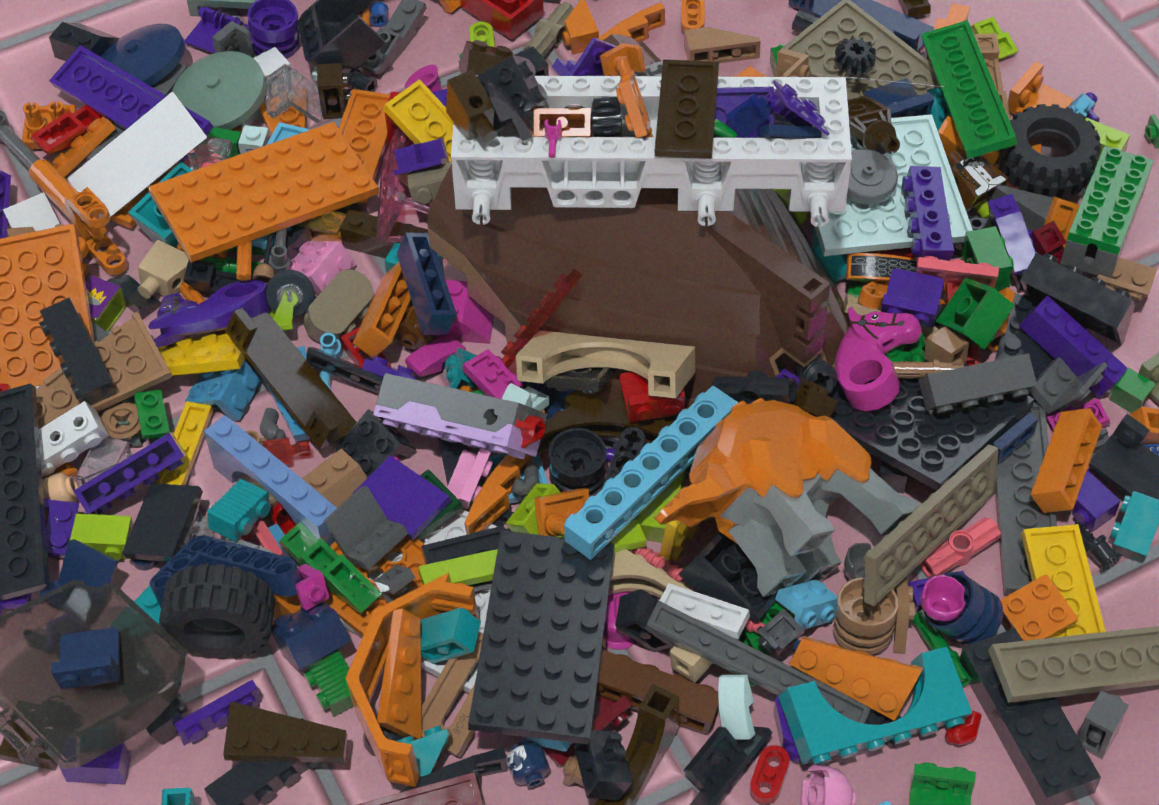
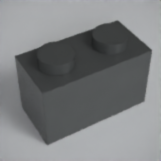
(1102, 723)

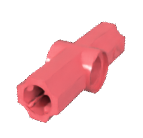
(971, 539)

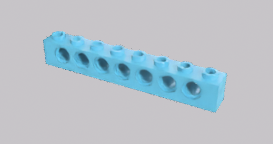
(668, 458)

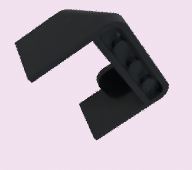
(336, 34)

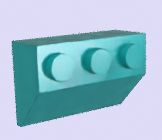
(149, 217)

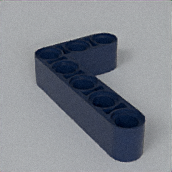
(276, 570)

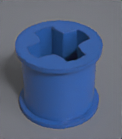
(378, 14)

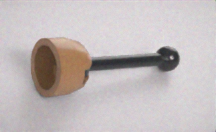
(264, 271)

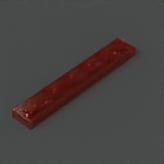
(539, 317)

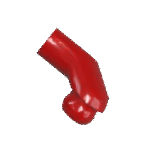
(965, 733)

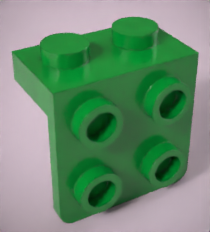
(941, 785)

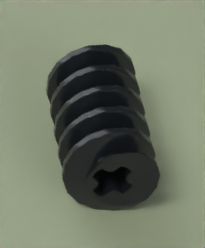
(818, 372)

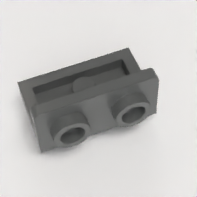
(233, 38)

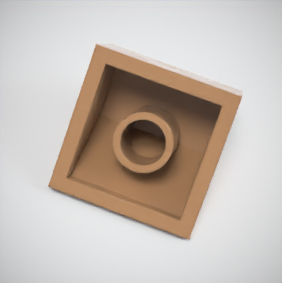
(336, 478)

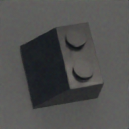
(70, 36)

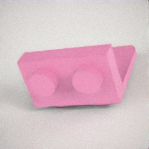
(322, 262)

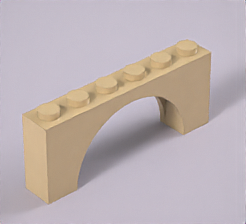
(551, 353)
(633, 573)

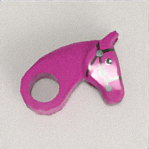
(863, 356)

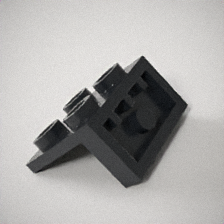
(373, 442)

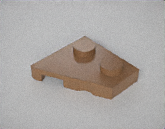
(905, 612)

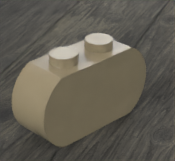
(339, 305)

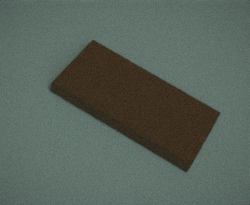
(687, 109)

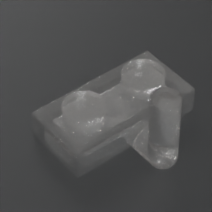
(209, 150)

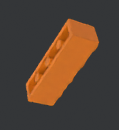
(384, 313)
(1066, 460)

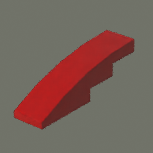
(64, 129)

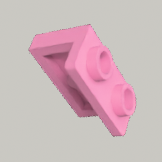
(468, 475)

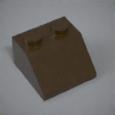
(481, 57)

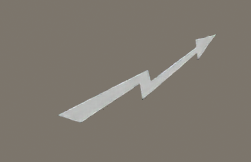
(884, 81)

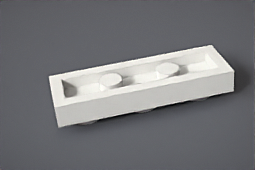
(711, 611)

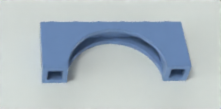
(238, 453)

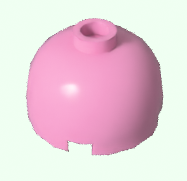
(826, 787)

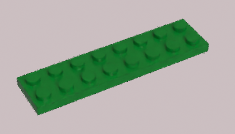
(968, 89)

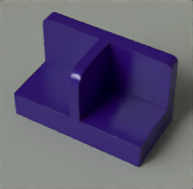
(420, 156)

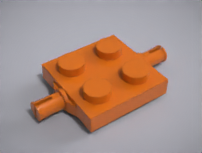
(630, 95)

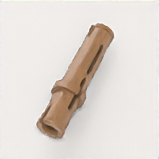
(920, 369)

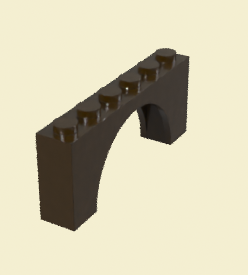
(652, 735)

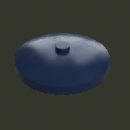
(148, 52)

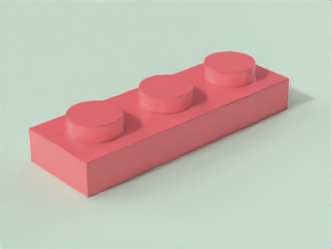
(957, 270)

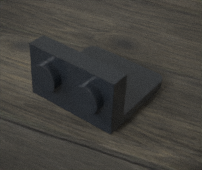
(517, 79)

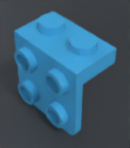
(227, 389)

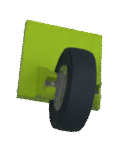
(289, 296)

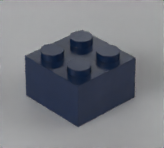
(309, 634)

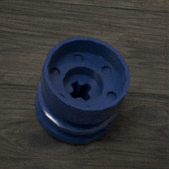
(979, 617)

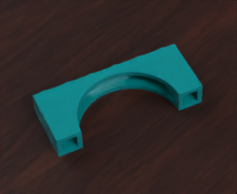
(825, 733)

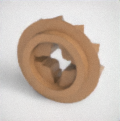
(121, 412)

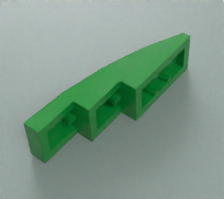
(339, 573)

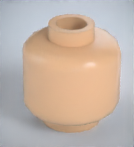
(60, 487)

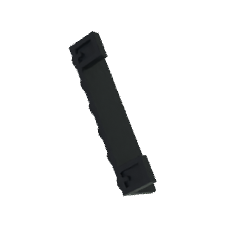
(1127, 461)

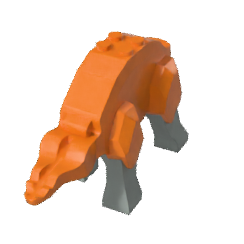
(770, 485)

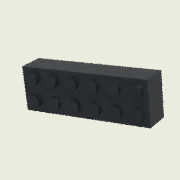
(1032, 732)

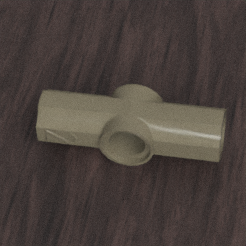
(549, 30)

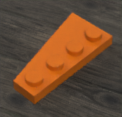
(866, 678)
(401, 683)

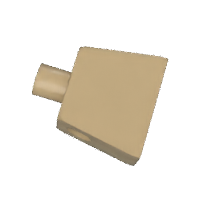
(162, 270)

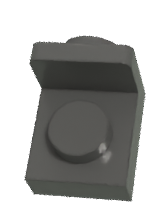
(394, 582)

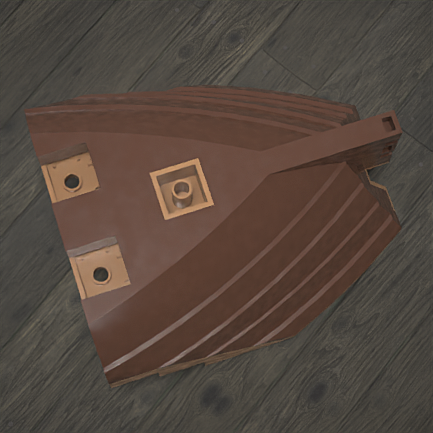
(653, 274)

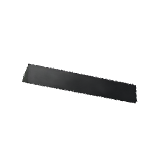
(343, 369)

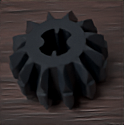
(855, 56)
(606, 117)

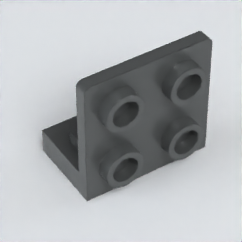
(1060, 386)
(363, 529)

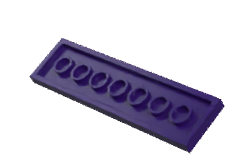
(111, 90)

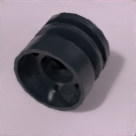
(577, 461)

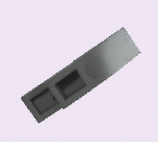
(397, 34)

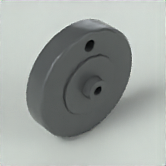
(871, 177)

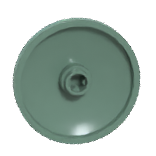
(222, 88)

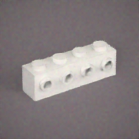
(69, 436)

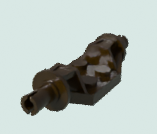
(872, 125)

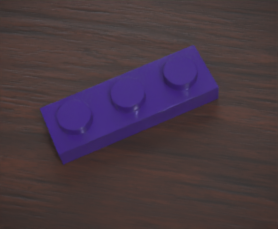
(216, 713)

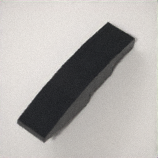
(482, 764)

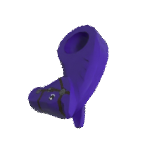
(184, 318)

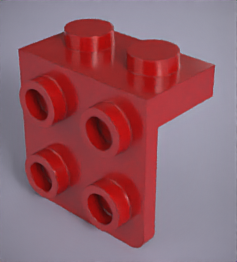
(641, 405)

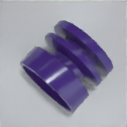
(274, 25)

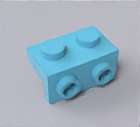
(809, 602)

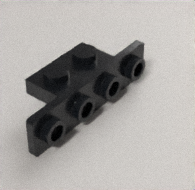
(721, 763)

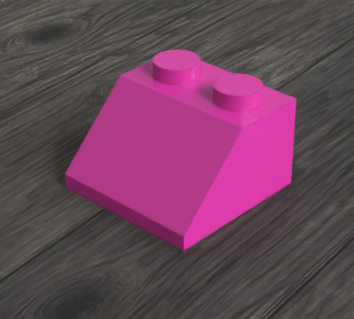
(472, 320)

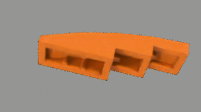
(639, 23)
(494, 494)

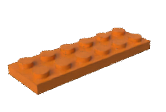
(365, 128)

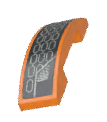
(877, 267)

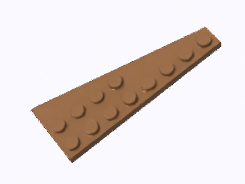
(129, 360)

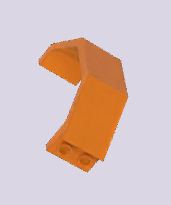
(433, 598)

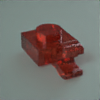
(285, 452)

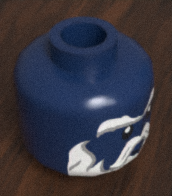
(527, 763)

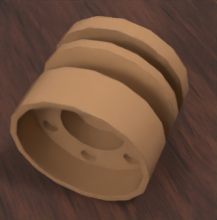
(861, 624)

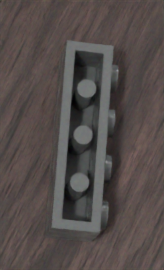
(977, 382)

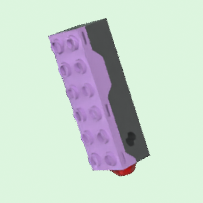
(460, 416)

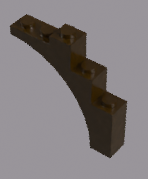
(608, 421)

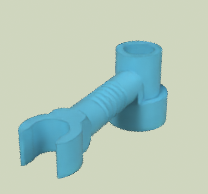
(333, 346)

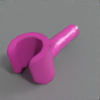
(552, 133)

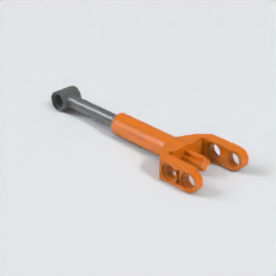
(80, 207)

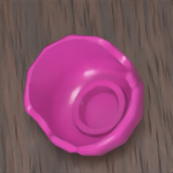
(943, 598)

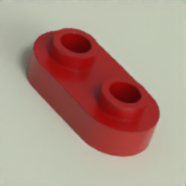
(769, 776)

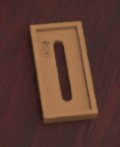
(443, 697)

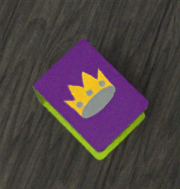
(105, 302)

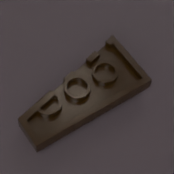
(276, 737)

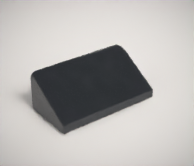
(133, 298)

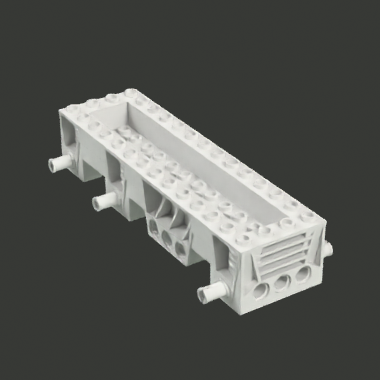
(614, 169)

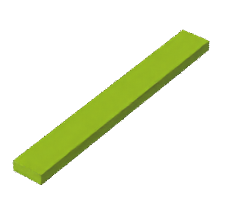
(480, 566)

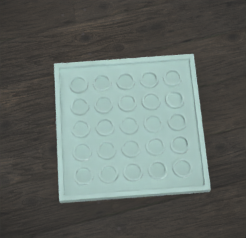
(886, 223)

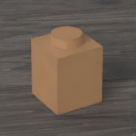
(946, 346)

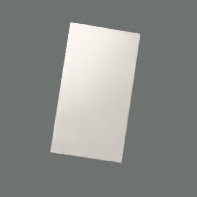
(139, 154)

